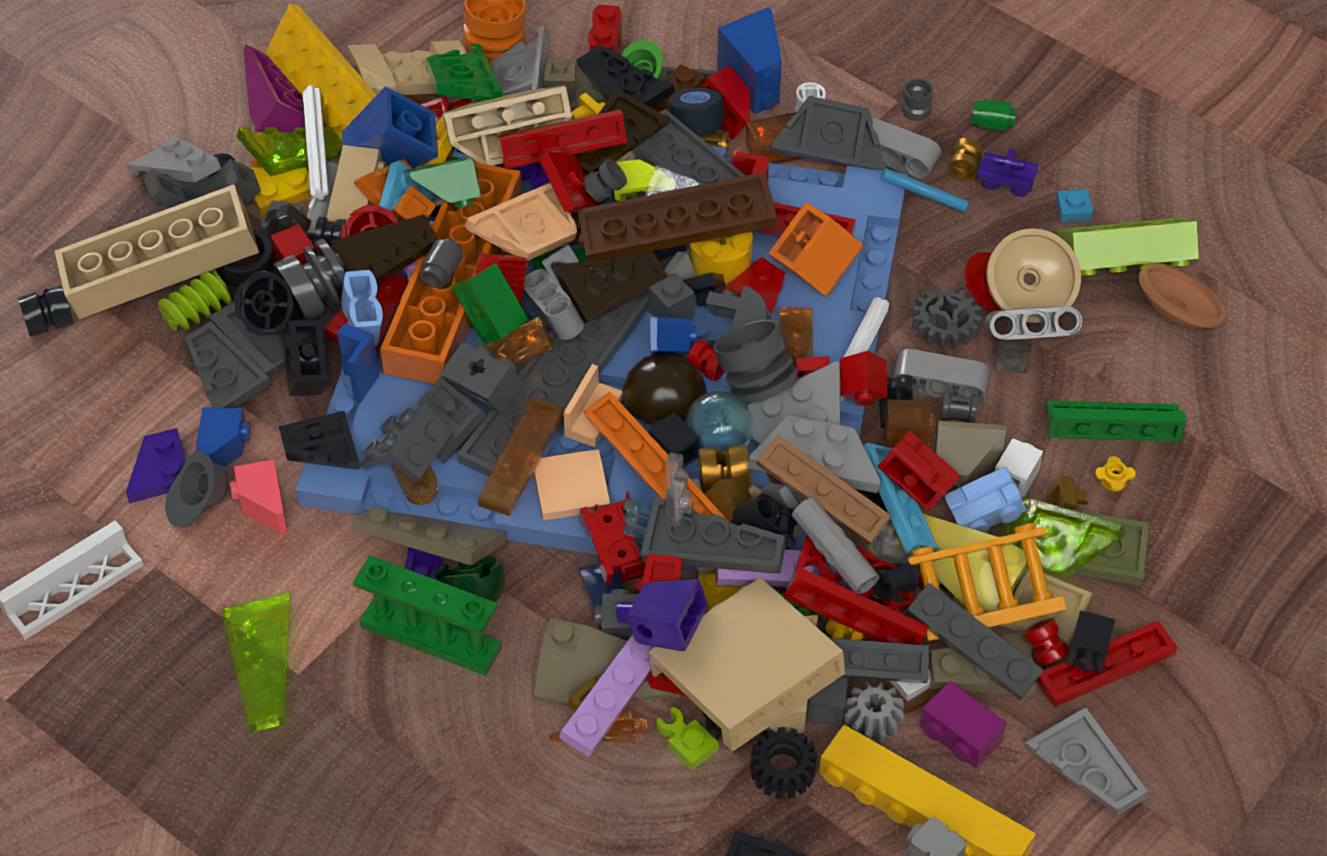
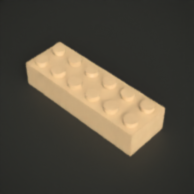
(156, 252)

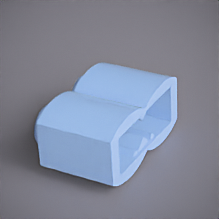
(360, 302)

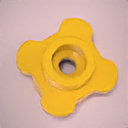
(1113, 481)

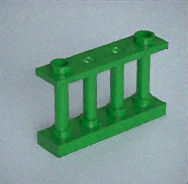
(428, 615)

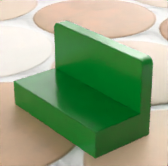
(490, 304)

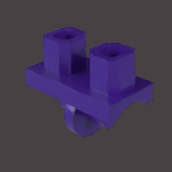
(1007, 171)

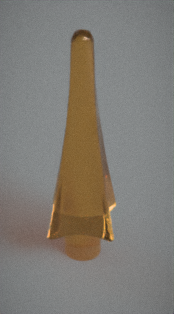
(621, 731)

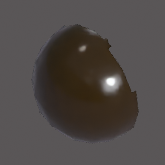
(662, 386)

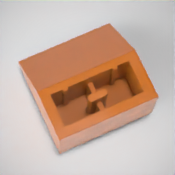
(816, 249)

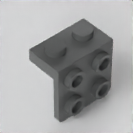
(409, 442)

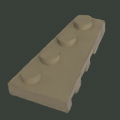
(435, 536)

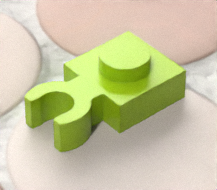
(688, 742)

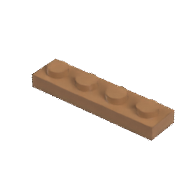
(813, 480)

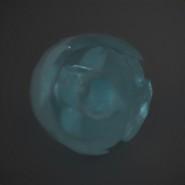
(720, 420)

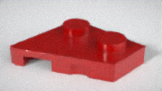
(763, 278)

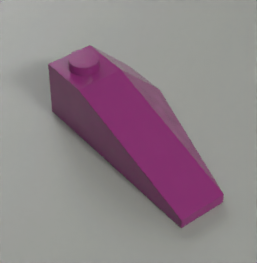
(270, 97)

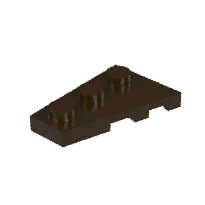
(386, 247)

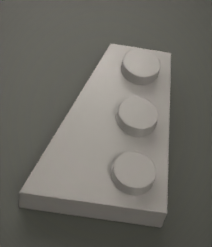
(1090, 761)

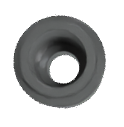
(441, 263)

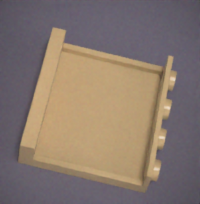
(751, 662)

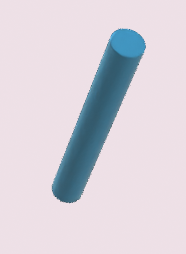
(924, 190)

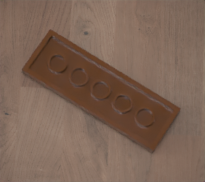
(677, 217)

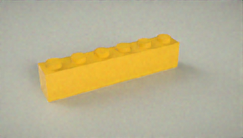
(915, 795)

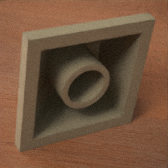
(969, 448)

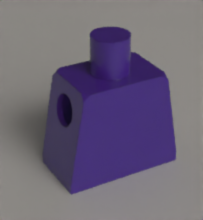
(665, 613)

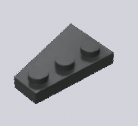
(223, 368)

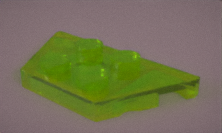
(1071, 536)

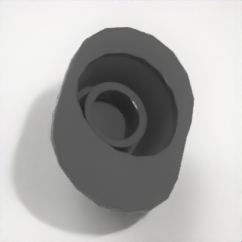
(195, 488)

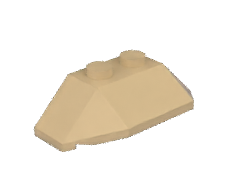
(477, 125)

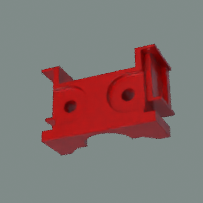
(606, 532)

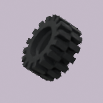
(783, 781)

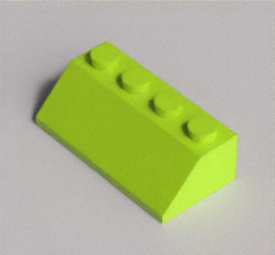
(1133, 244)

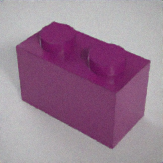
(962, 725)

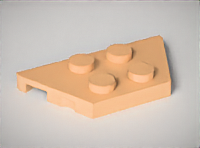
(526, 224)

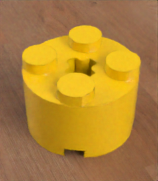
(722, 255)

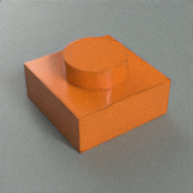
(413, 204)

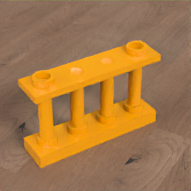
(1008, 608)

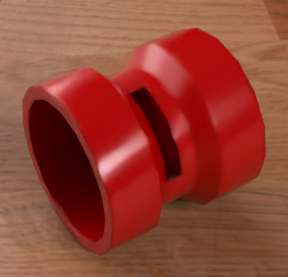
(705, 360)
(1045, 641)

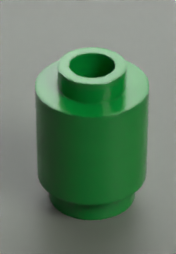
(993, 115)

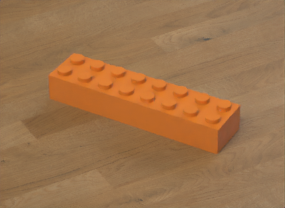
(431, 319)

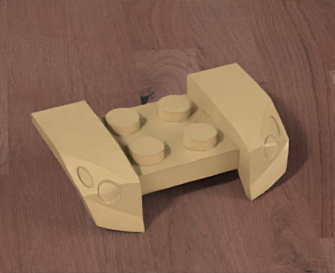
(399, 71)

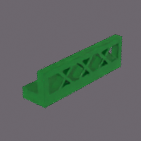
(1115, 421)

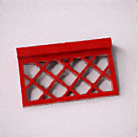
(849, 608)

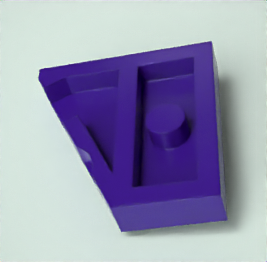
(156, 466)

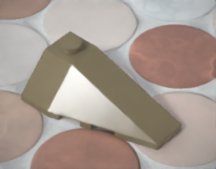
(575, 655)

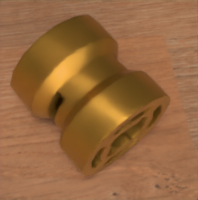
(965, 159)

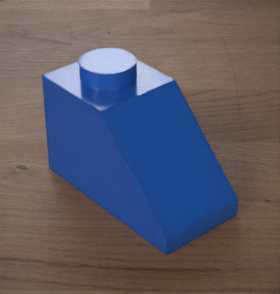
(671, 335)
(222, 434)

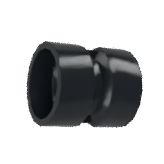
(45, 310)

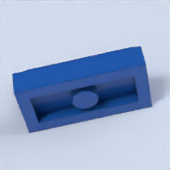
(358, 359)

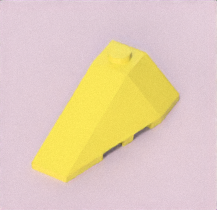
(952, 535)

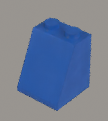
(754, 54)
(396, 128)

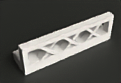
(64, 575)

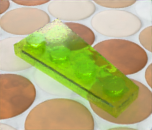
(259, 649)

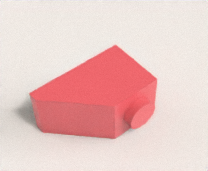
(260, 493)

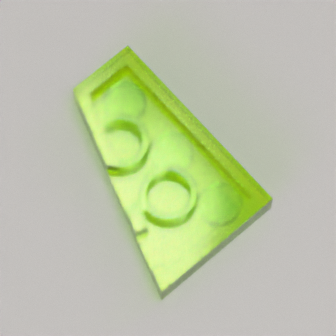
(285, 150)

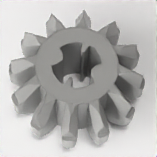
(874, 711)

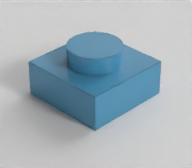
(1074, 205)

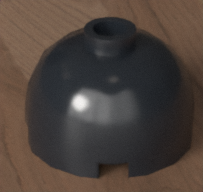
(266, 303)

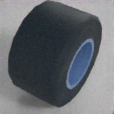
(698, 109)

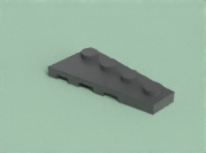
(712, 542)

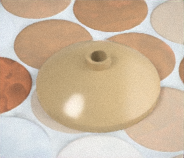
(1043, 258)

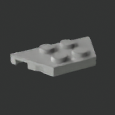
(523, 65)
(810, 397)
(828, 444)

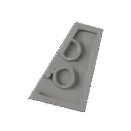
(178, 160)

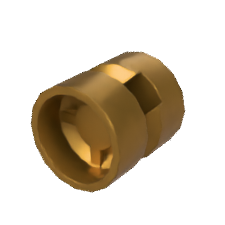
(725, 464)

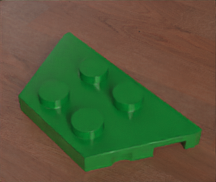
(463, 75)

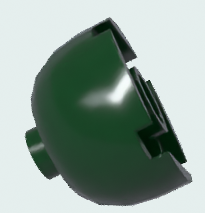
(482, 579)

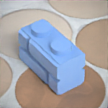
(986, 501)

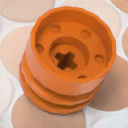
(494, 25)

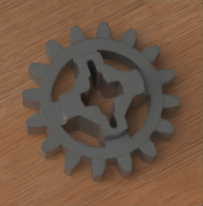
(946, 317)

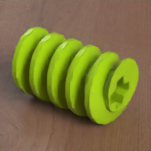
(194, 300)

